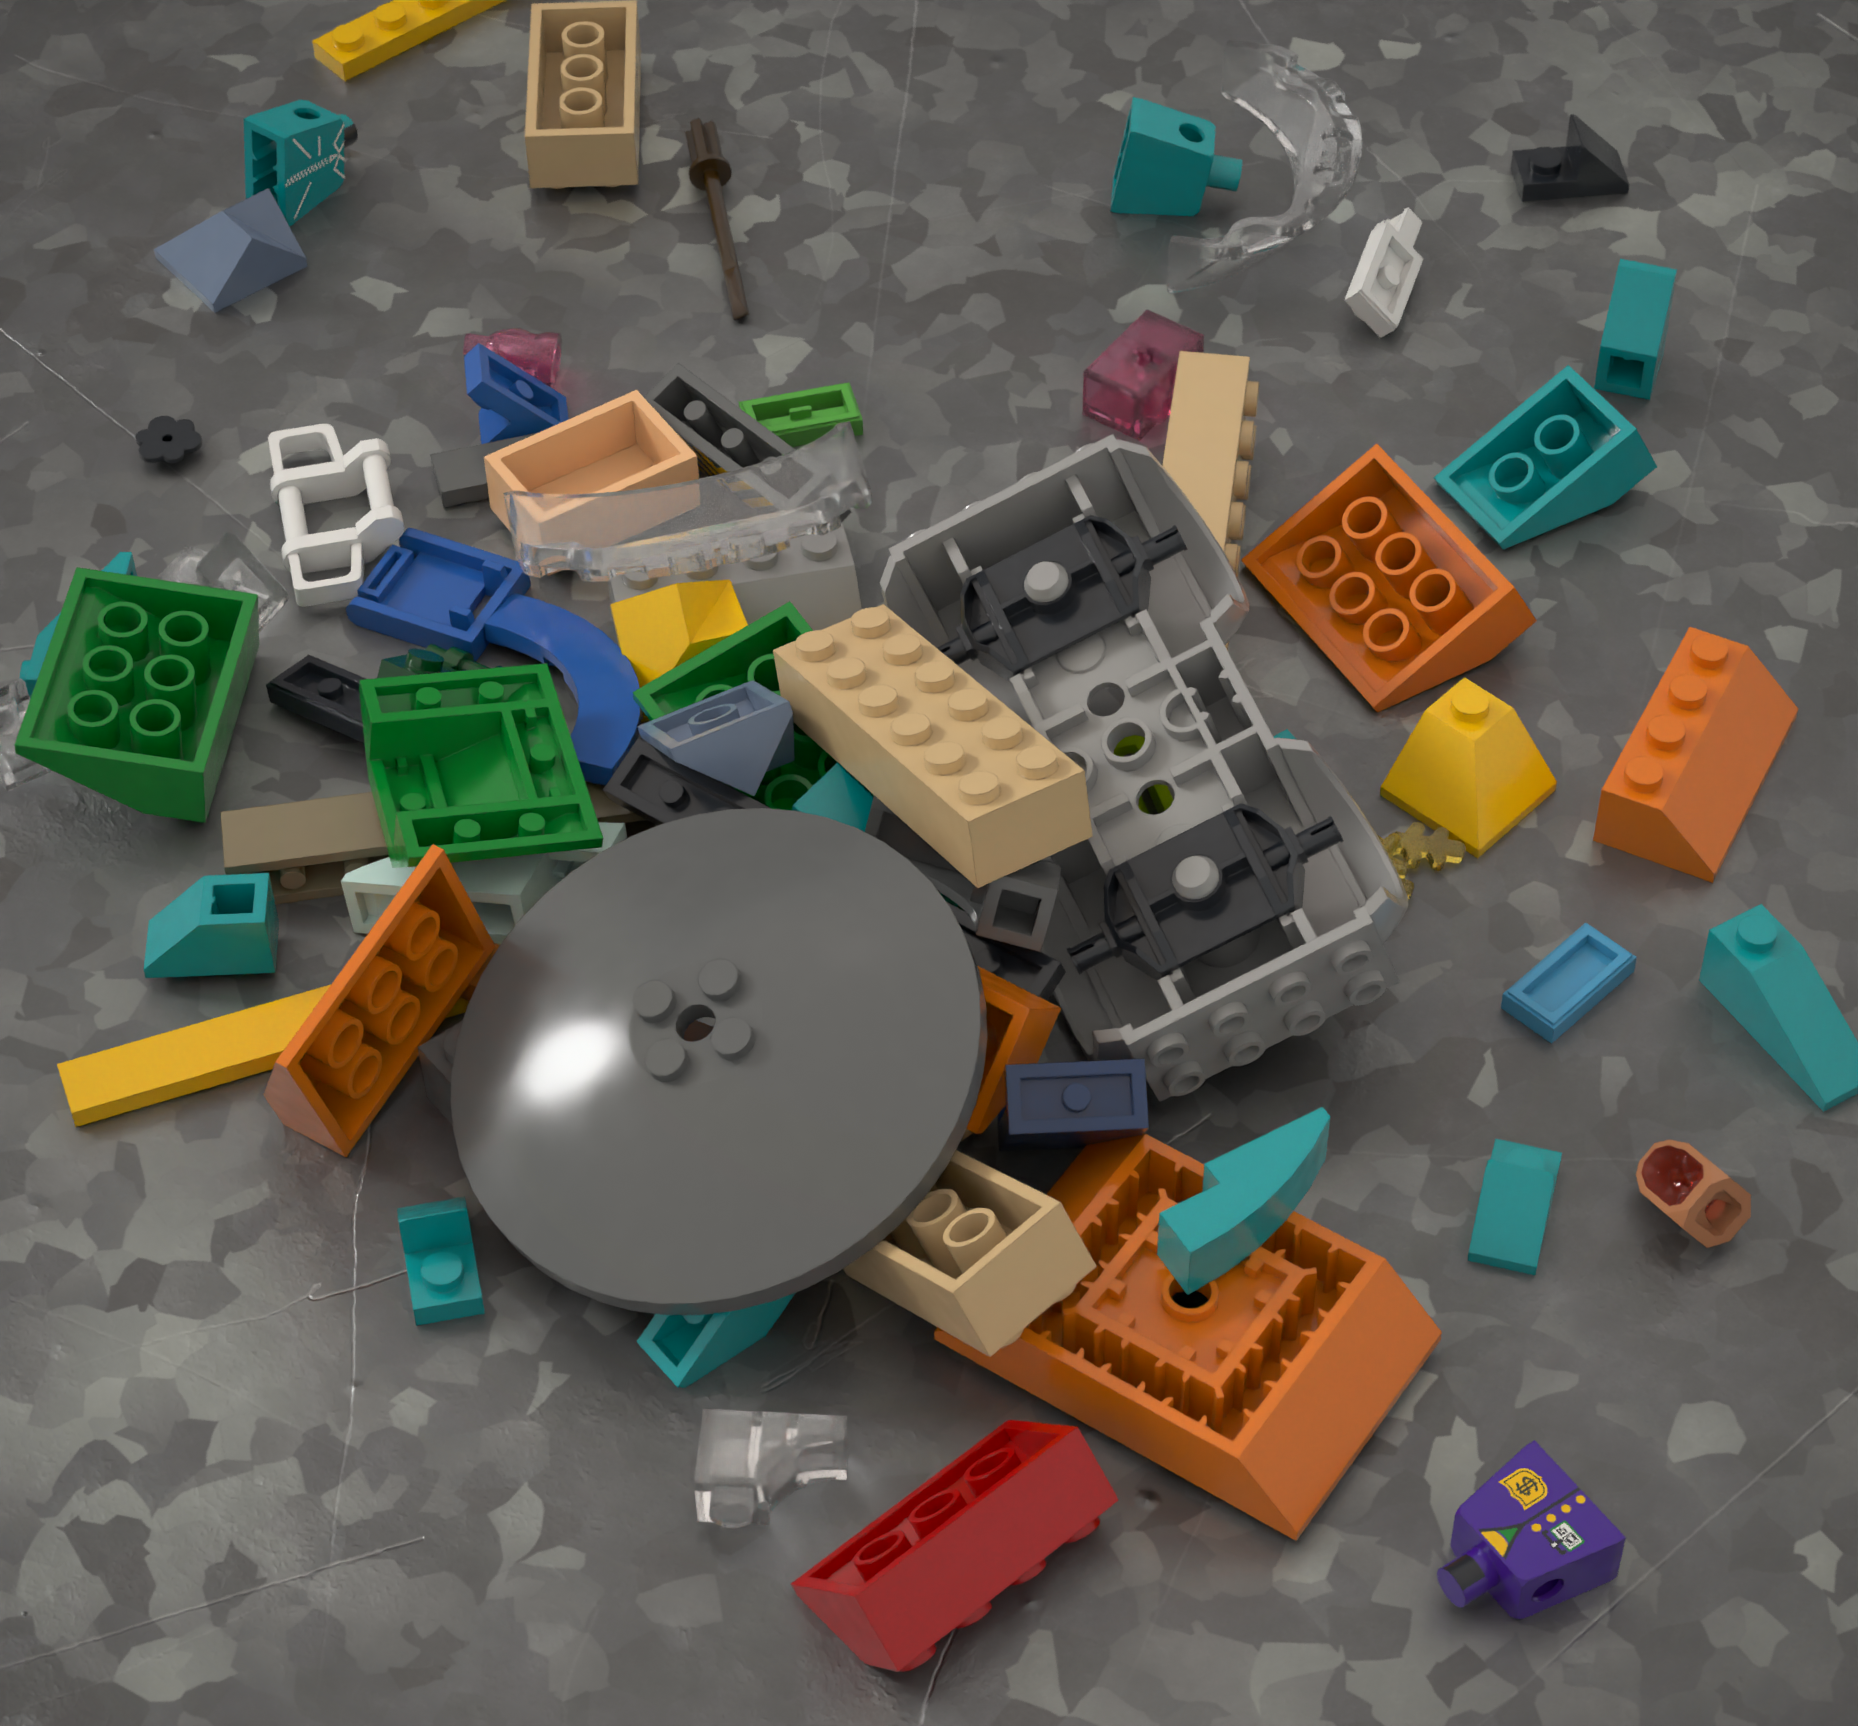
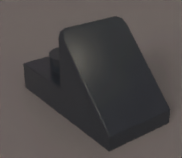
(1579, 169)

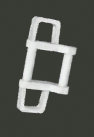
(343, 477)

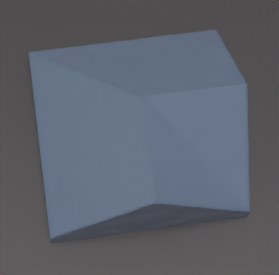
(234, 252)
(728, 735)

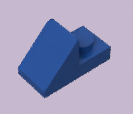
(509, 397)

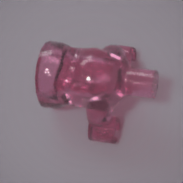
(529, 351)

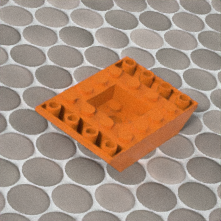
(1255, 1389)

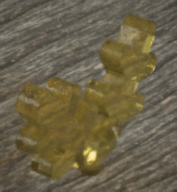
(1414, 846)

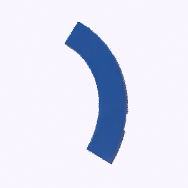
(592, 670)

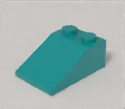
(1548, 463)

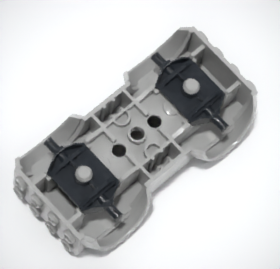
(1263, 879)

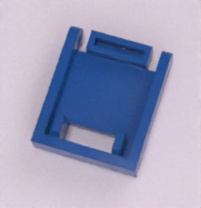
(436, 592)

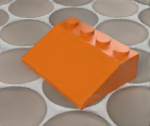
(1388, 584)
(381, 1008)

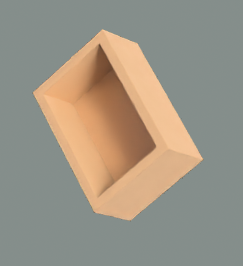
(596, 452)

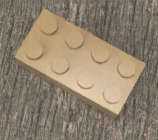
(583, 94)
(978, 1256)

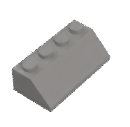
(812, 575)

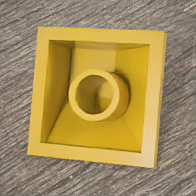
(1469, 769)

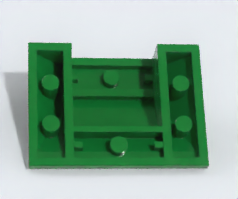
(474, 765)

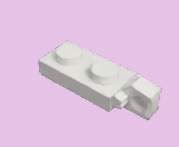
(1386, 273)

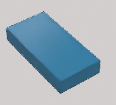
(1568, 982)

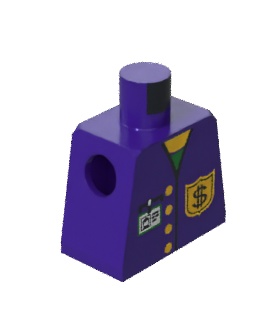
(1529, 1539)

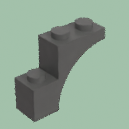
(1006, 910)

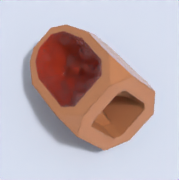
(1693, 1192)

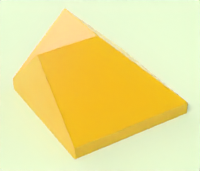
(674, 625)

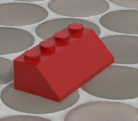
(958, 1543)

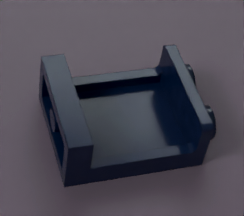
(1072, 1104)

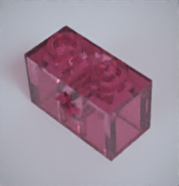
(1136, 375)

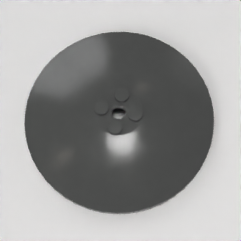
(779, 1138)

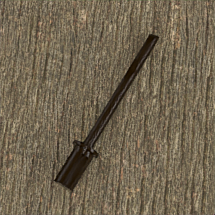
(710, 173)

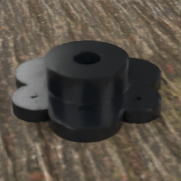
(168, 440)

